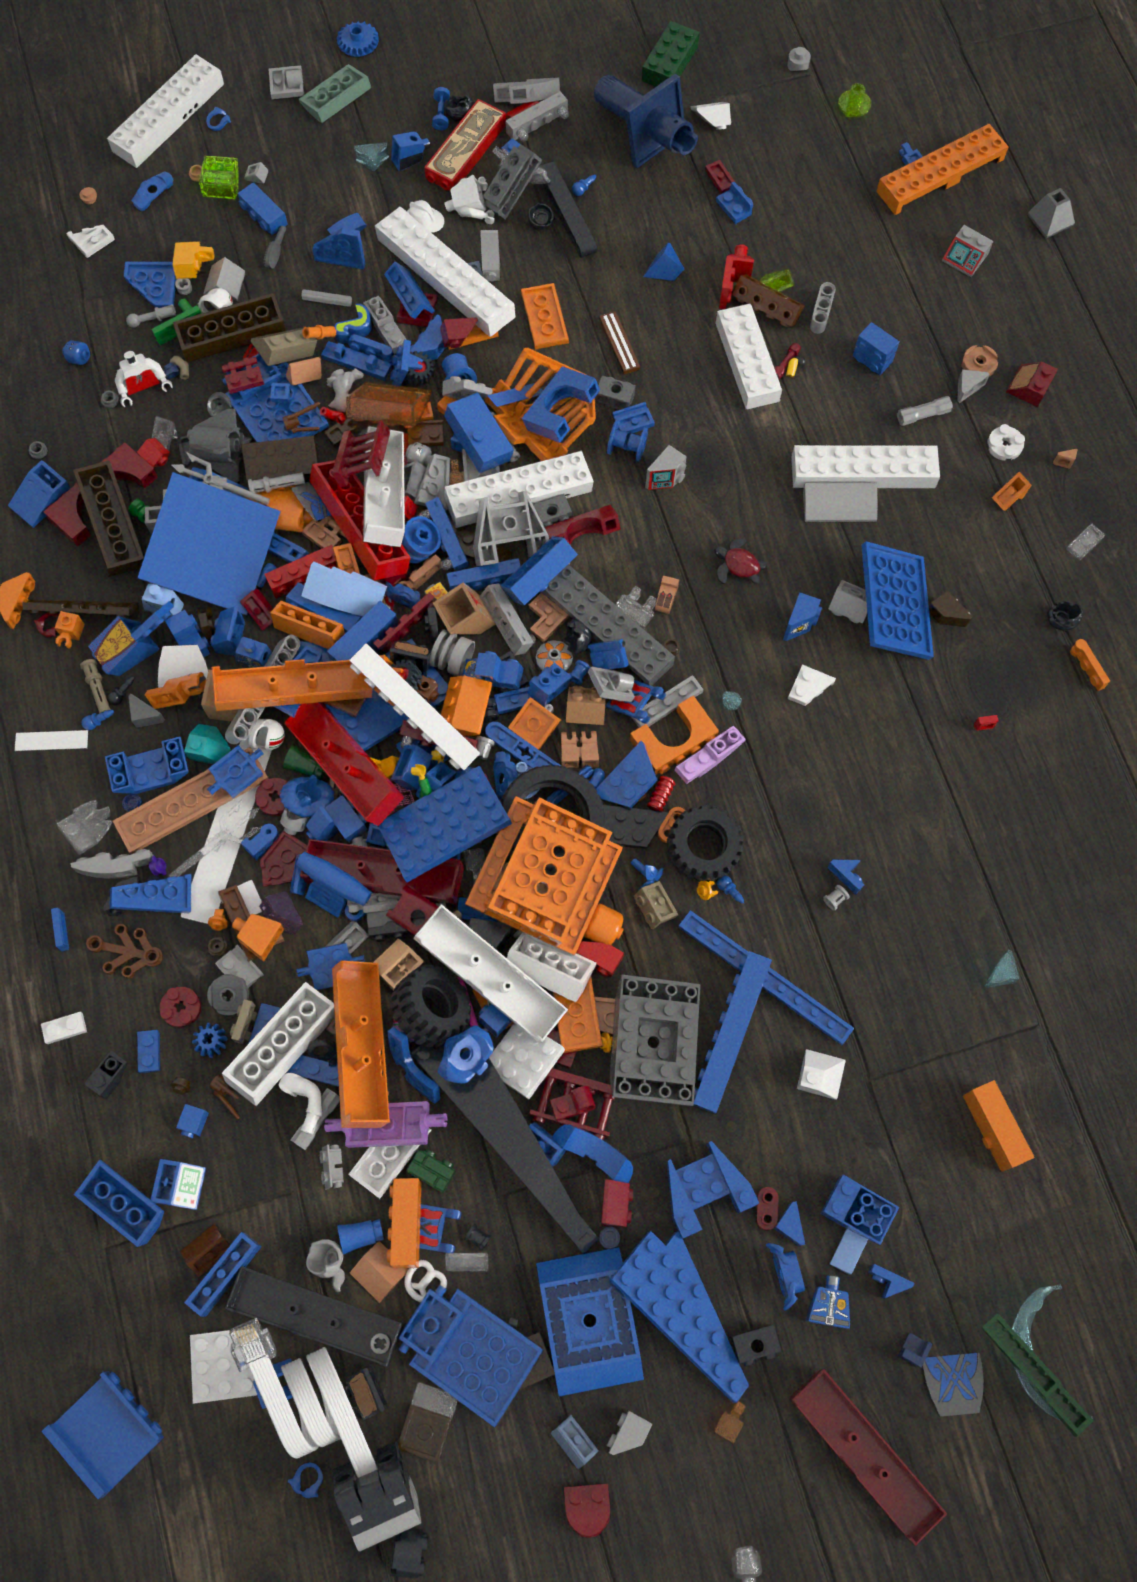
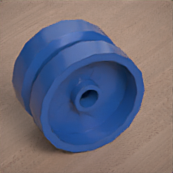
(420, 538)

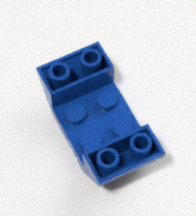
(147, 769)

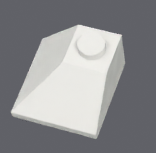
(714, 114)
(821, 1074)

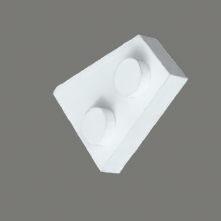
(809, 684)

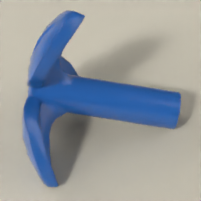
(648, 871)

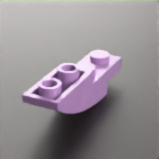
(710, 755)

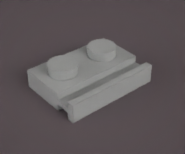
(236, 964)

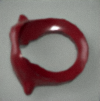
(40, 623)

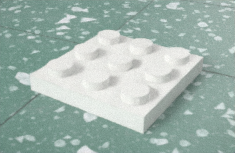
(524, 1061)
(215, 1370)

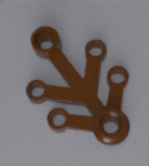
(128, 951)

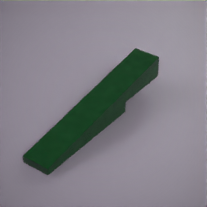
(1038, 1375)

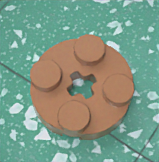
(983, 353)

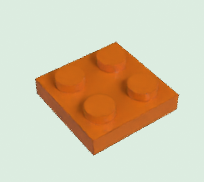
(534, 723)

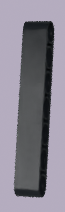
(568, 211)

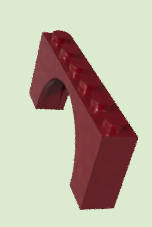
(67, 510)

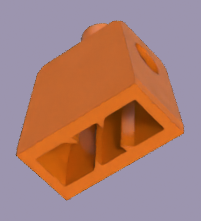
(258, 934)

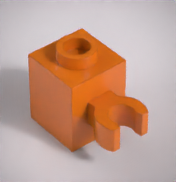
(69, 627)

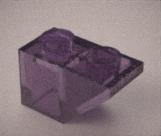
(281, 909)

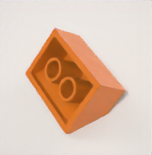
(466, 704)

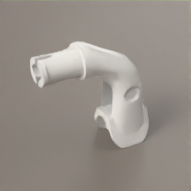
(297, 1085)

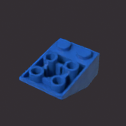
(38, 491)
(859, 1210)

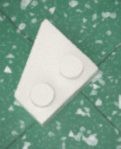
(91, 239)

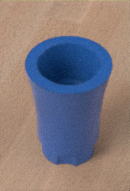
(359, 1235)

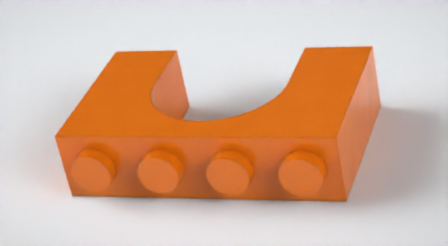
(701, 732)

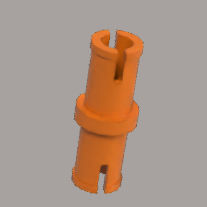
(318, 332)

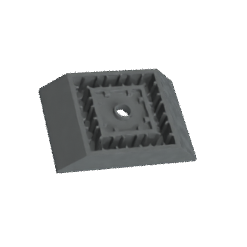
(668, 1014)

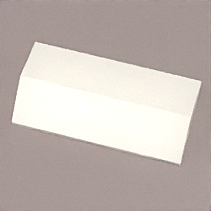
(381, 1166)

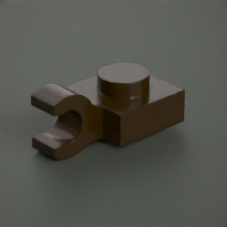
(206, 623)

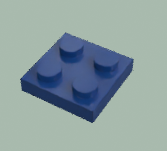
(153, 621)

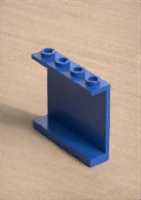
(104, 1434)

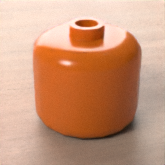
(604, 925)

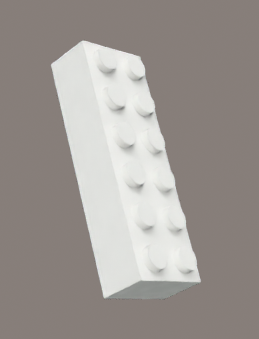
(748, 356)
(279, 1044)

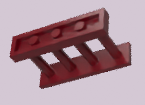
(349, 448)
(571, 1082)

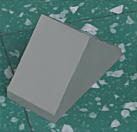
(970, 382)

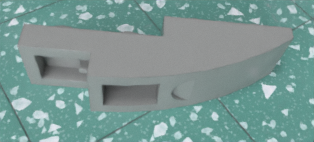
(526, 91)
(384, 323)
(107, 867)

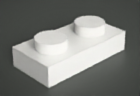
(63, 1027)

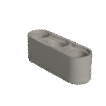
(822, 307)

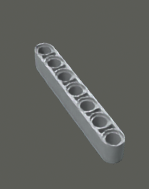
(239, 723)

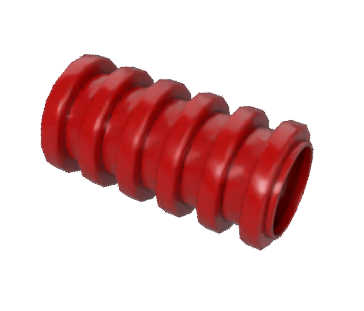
(661, 793)

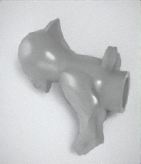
(342, 383)

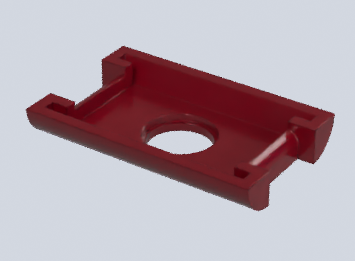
(406, 905)

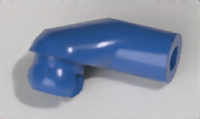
(597, 778)

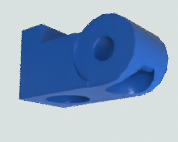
(261, 842)

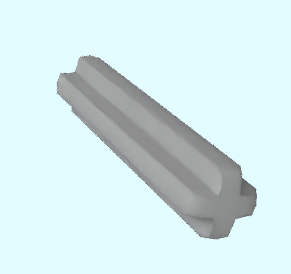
(329, 298)

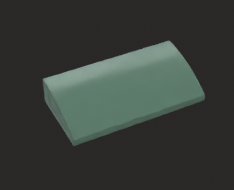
(335, 93)

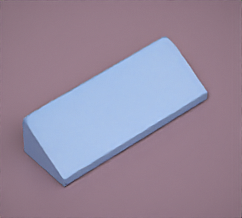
(848, 1252)

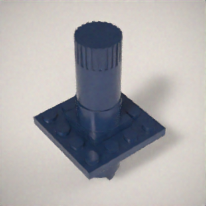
(652, 119)

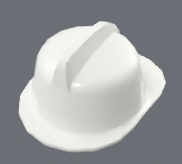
(426, 216)

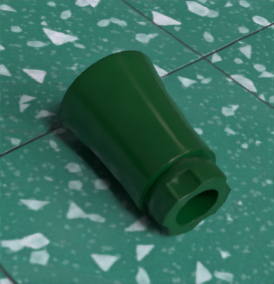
(302, 762)

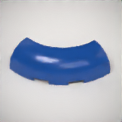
(585, 1143)

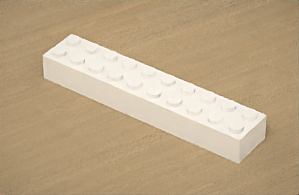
(445, 271)

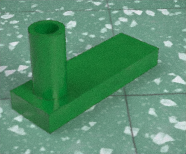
(166, 330)

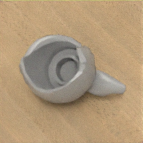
(325, 1262)

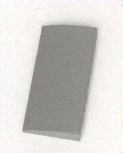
(840, 502)

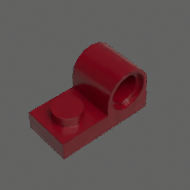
(573, 1104)

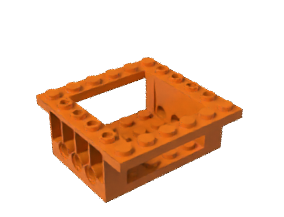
(571, 894)

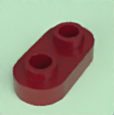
(767, 1208)

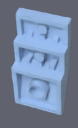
(342, 590)

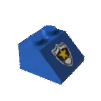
(803, 616)

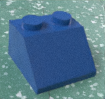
(228, 631)

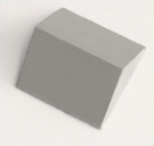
(227, 276)

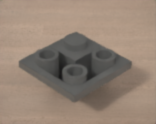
(1052, 213)

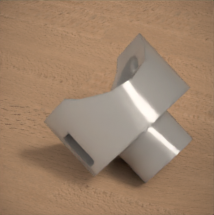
(798, 59)
(293, 822)

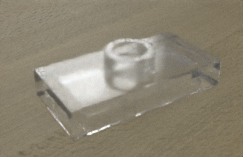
(434, 1400)

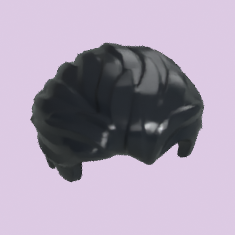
(458, 106)
(1065, 615)
(577, 636)

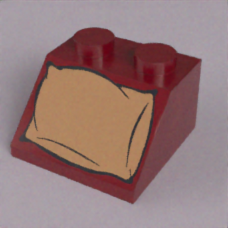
(1032, 382)

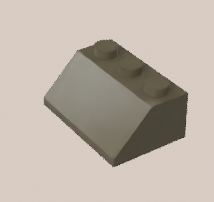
(284, 346)

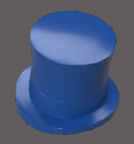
(457, 366)

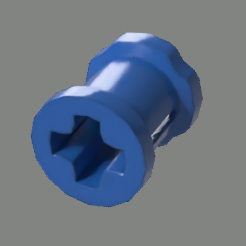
(579, 672)

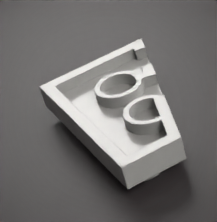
(434, 480)

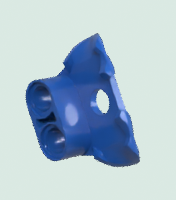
(787, 1273)

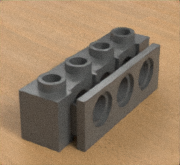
(513, 181)

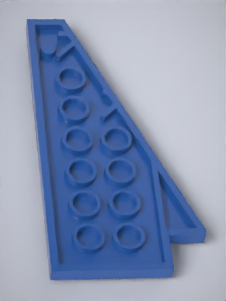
(671, 1295)

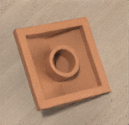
(376, 1273)

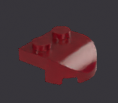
(587, 1509)

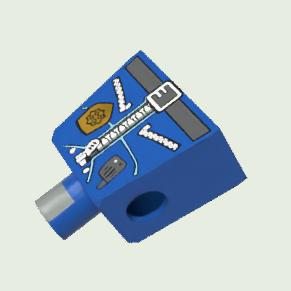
(251, 653)
(830, 1305)

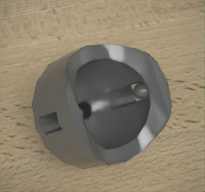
(217, 403)

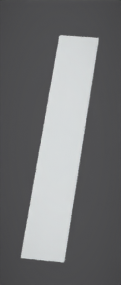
(216, 867)

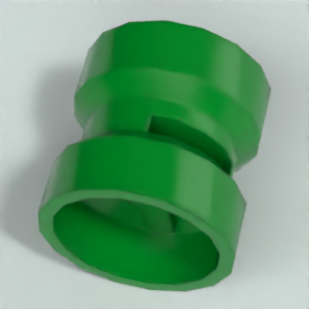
(137, 509)

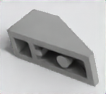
(490, 255)

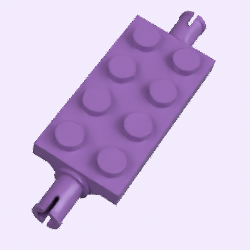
(407, 1126)

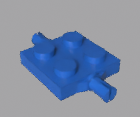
(235, 771)
(323, 960)

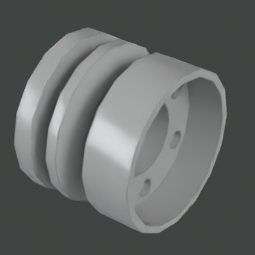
(451, 652)

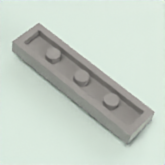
(660, 708)

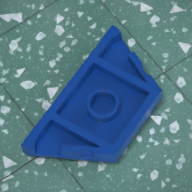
(629, 779)

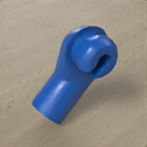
(262, 579)

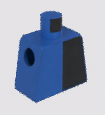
(408, 149)

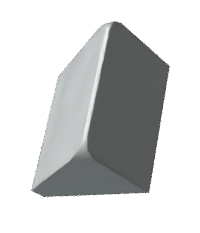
(256, 173)

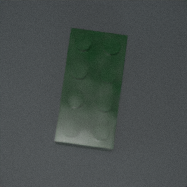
(670, 54)

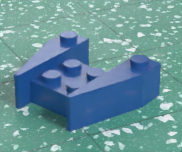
(702, 1184)

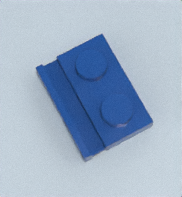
(634, 418)
(608, 654)

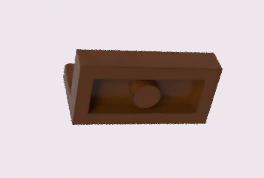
(205, 1250)

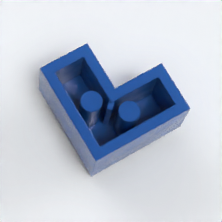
(186, 631)
(501, 673)

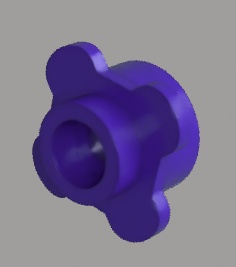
(157, 866)

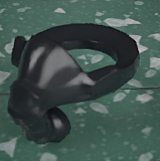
(331, 1054)

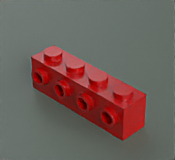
(286, 577)

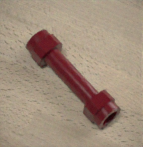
(793, 351)

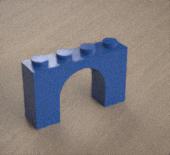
(563, 385)

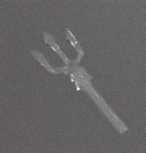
(220, 838)

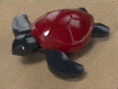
(738, 562)

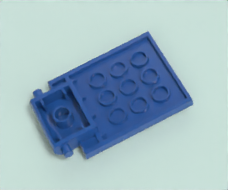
(264, 417)
(469, 1352)

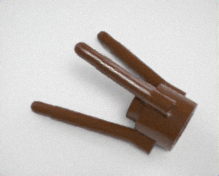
(292, 421)
(221, 1087)

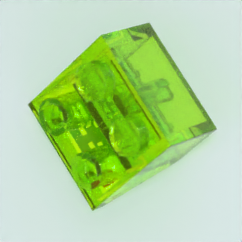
(219, 177)

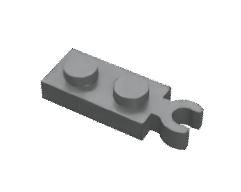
(376, 903)

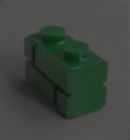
(431, 1171)

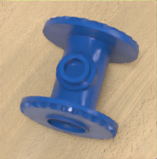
(627, 441)

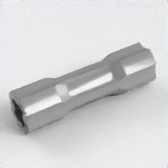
(936, 407)
(329, 1101)

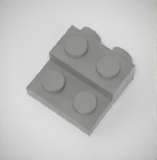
(460, 389)

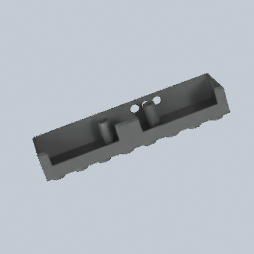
(608, 623)

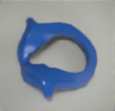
(226, 119)
(295, 1482)

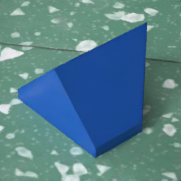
(665, 265)

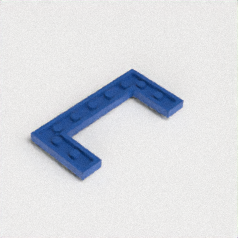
(305, 1066)

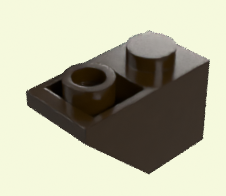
(949, 611)

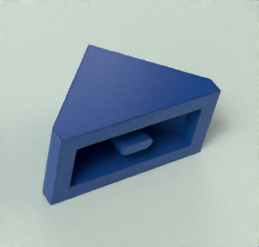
(790, 1225)

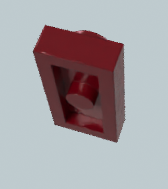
(719, 176)

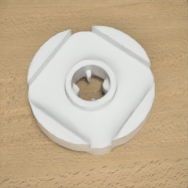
(1008, 434)

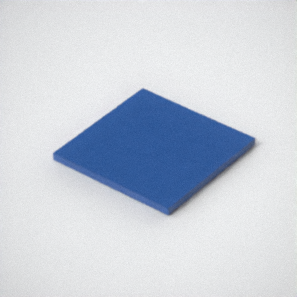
(208, 543)

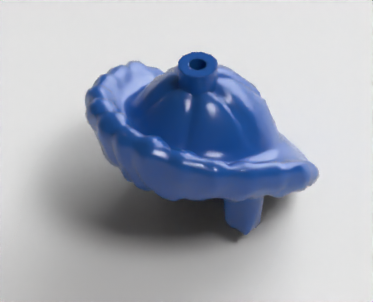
(306, 795)

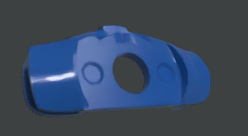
(143, 198)
(402, 592)
(503, 765)

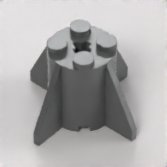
(219, 443)

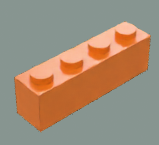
(306, 625)
(405, 1223)

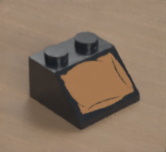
(415, 654)
(366, 1394)

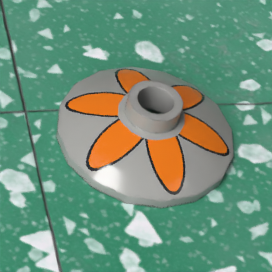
(544, 657)

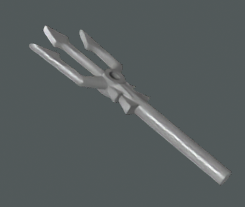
(217, 482)

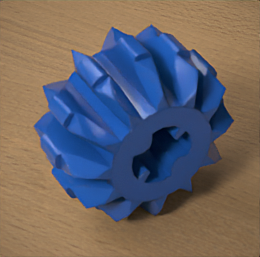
(202, 1040)

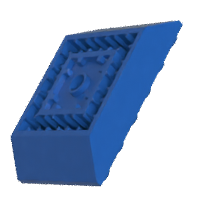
(581, 1354)

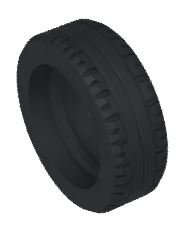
(563, 779)

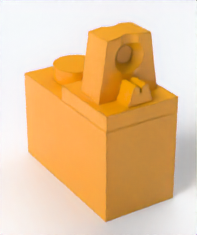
(189, 258)

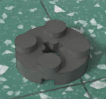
(221, 985)

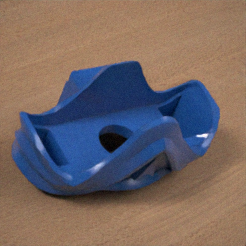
(462, 1068)

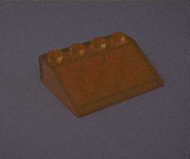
(387, 403)

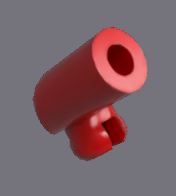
(333, 415)

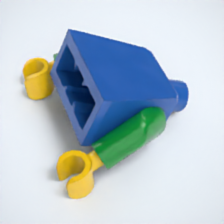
(435, 778)

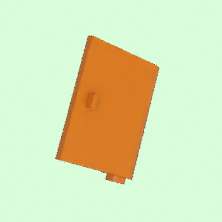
(291, 510)

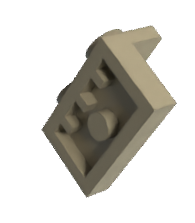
(655, 904)

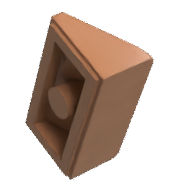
(304, 371)

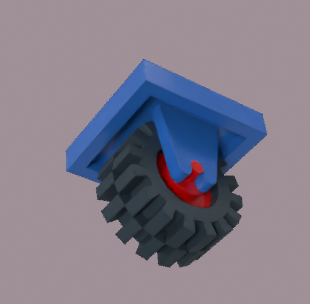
(410, 366)

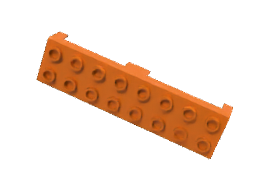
(941, 167)
(287, 684)
(359, 1045)

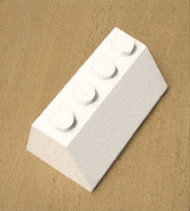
(551, 966)

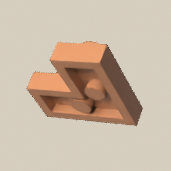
(551, 617)

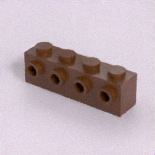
(768, 300)

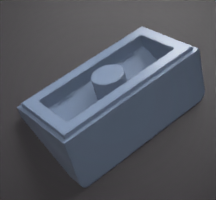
(574, 1442)

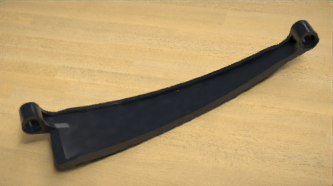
(501, 1123)

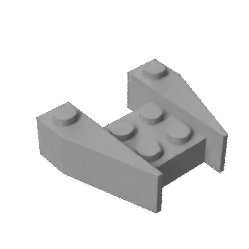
(505, 525)

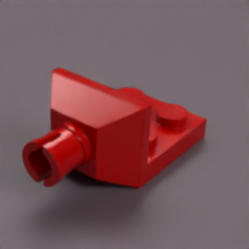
(735, 266)

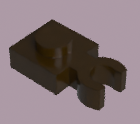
(335, 433)

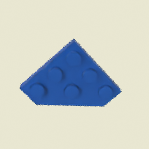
(341, 248)
(153, 281)

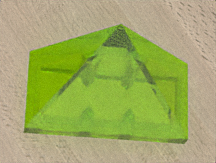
(778, 280)

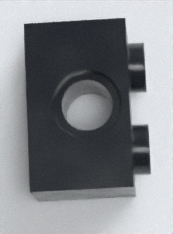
(768, 1339)

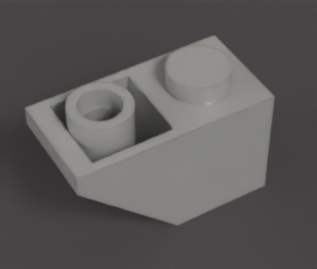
(631, 1433)

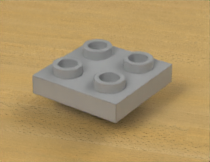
(286, 82)
(612, 684)

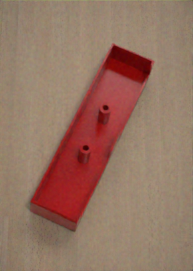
(344, 762)

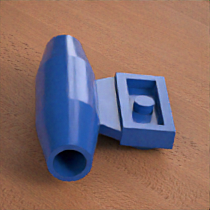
(331, 885)

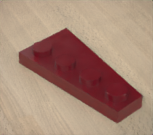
(405, 623)

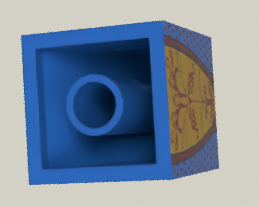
(118, 650)

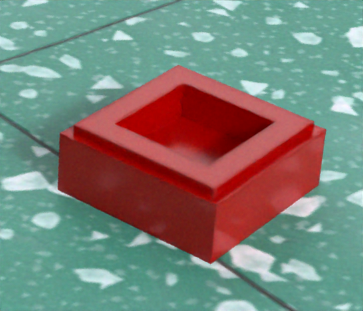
(986, 722)

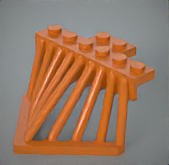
(510, 415)

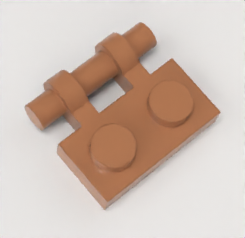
(322, 536)

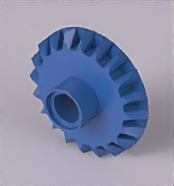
(357, 39)

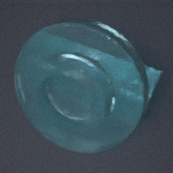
(731, 700)

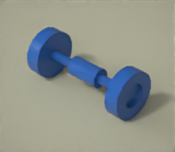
(440, 121)

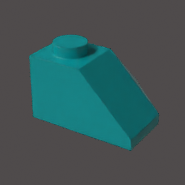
(206, 744)

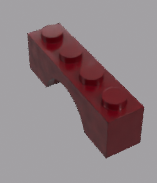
(601, 521)

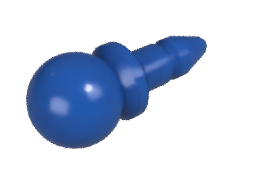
(580, 187)
(91, 721)
(726, 885)

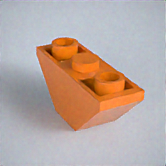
(13, 595)

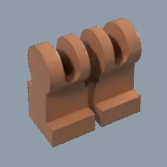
(587, 753)

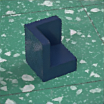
(915, 1350)

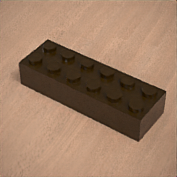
(228, 327)
(109, 518)

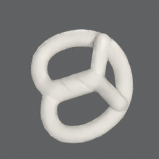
(431, 1273)

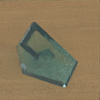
(371, 154)
(1004, 972)

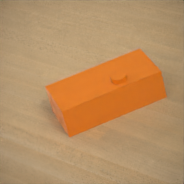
(998, 1126)

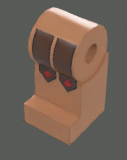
(666, 594)

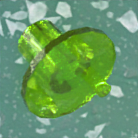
(855, 101)

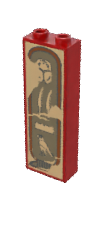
(465, 145)

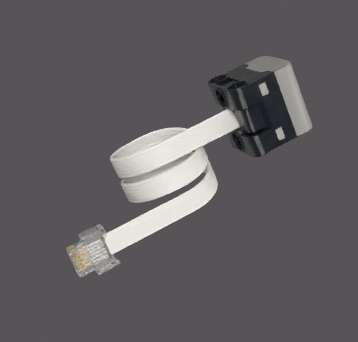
(369, 1490)

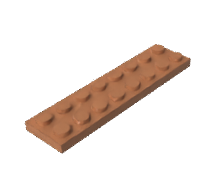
(174, 809)

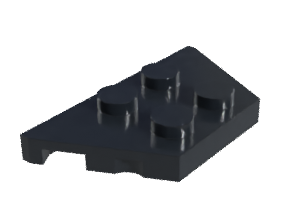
(632, 826)

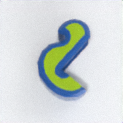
(358, 326)

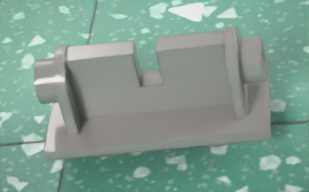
(331, 1175)

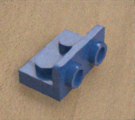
(735, 203)

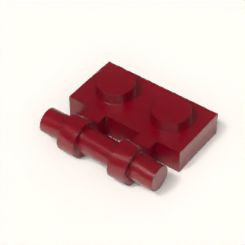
(244, 379)

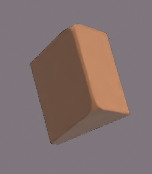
(1065, 458)

